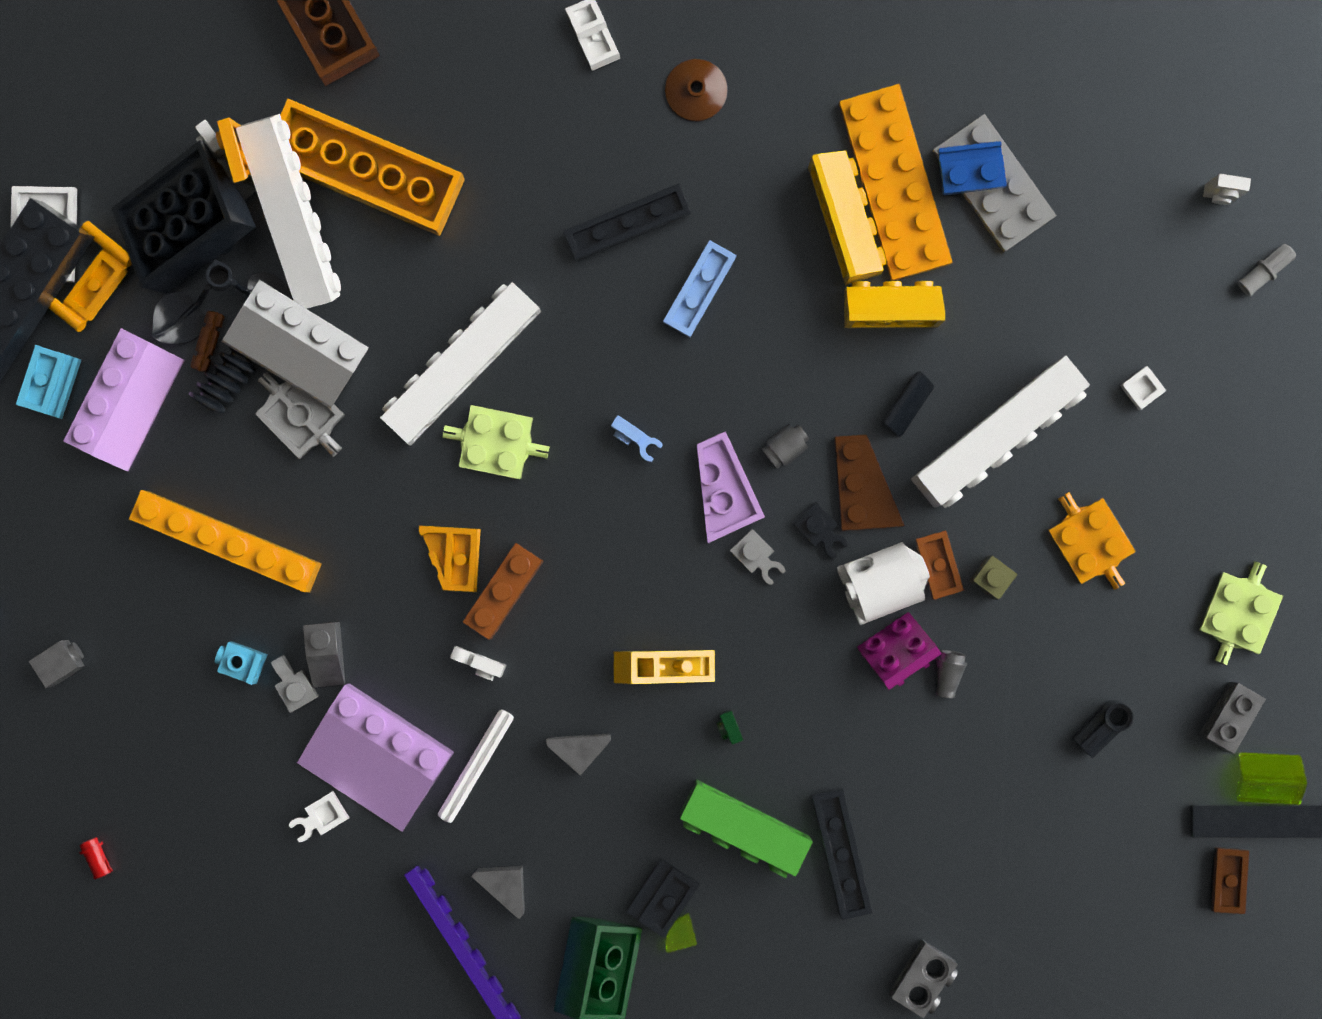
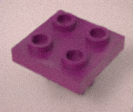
(899, 651)

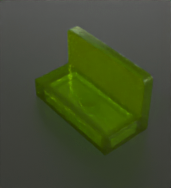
(1271, 778)

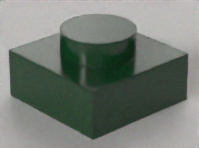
(729, 728)

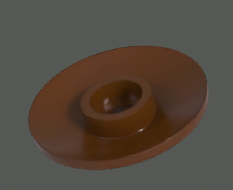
(694, 105)

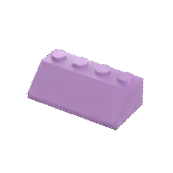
(124, 400)

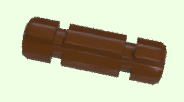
(207, 341)

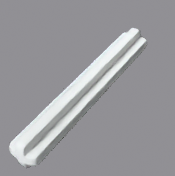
(475, 766)

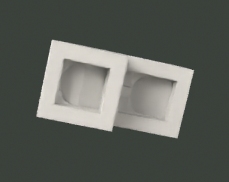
(592, 33)

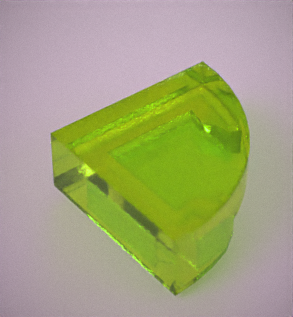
(681, 934)

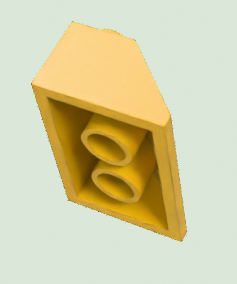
(893, 305)

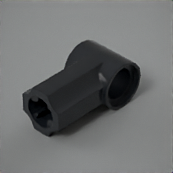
(1100, 730)

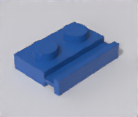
(972, 168)

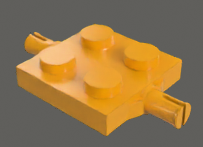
(1091, 540)

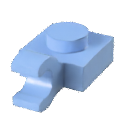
(627, 432)

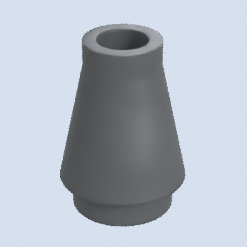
(949, 670)

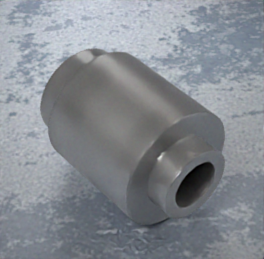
(786, 445)

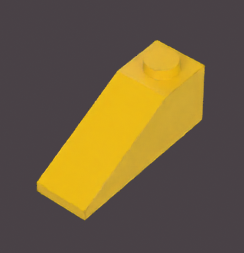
(664, 666)

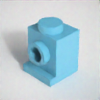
(251, 662)

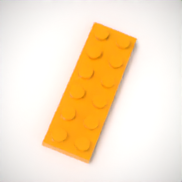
(895, 182)

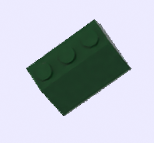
(597, 969)

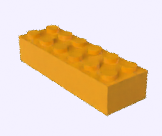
(371, 169)

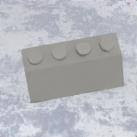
(294, 344)

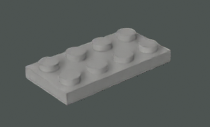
(1006, 212)

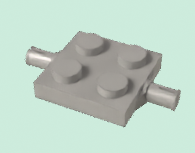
(298, 418)

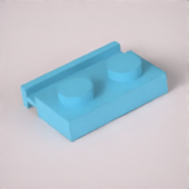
(48, 382)

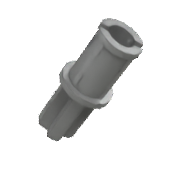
(1266, 270)

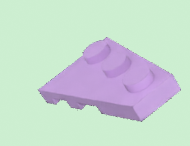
(725, 489)

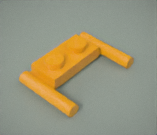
(96, 283)

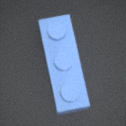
(699, 289)

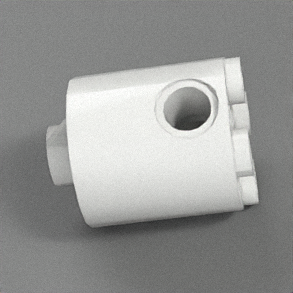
(884, 582)

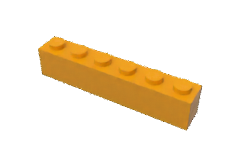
(225, 541)

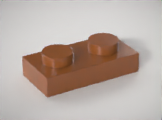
(941, 565)

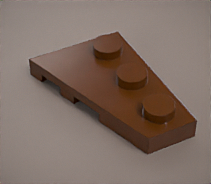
(862, 488)

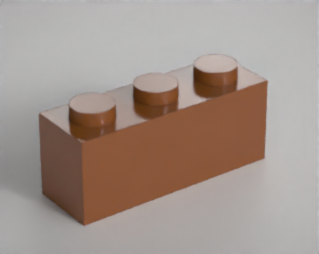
(503, 591)

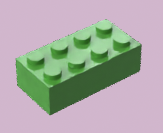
(745, 828)

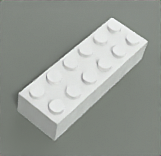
(1002, 430)

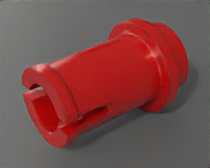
(95, 858)

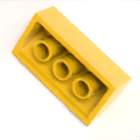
(845, 216)

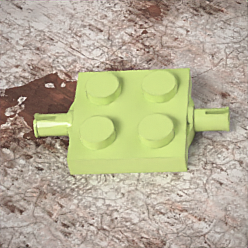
(496, 442)
(1241, 613)

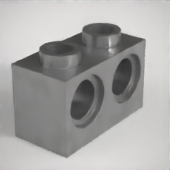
(1232, 717)
(915, 975)

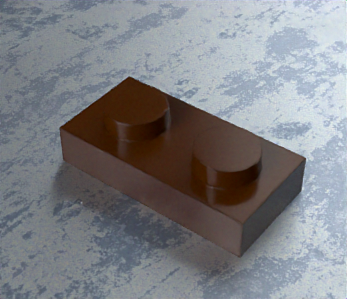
(1230, 880)

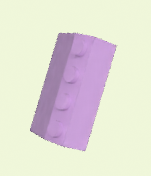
(374, 756)

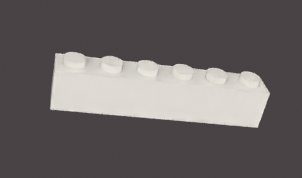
(288, 211)
(460, 363)

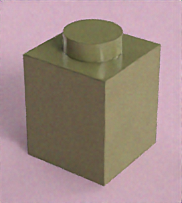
(993, 577)

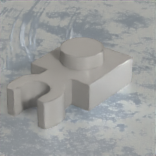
(754, 554)

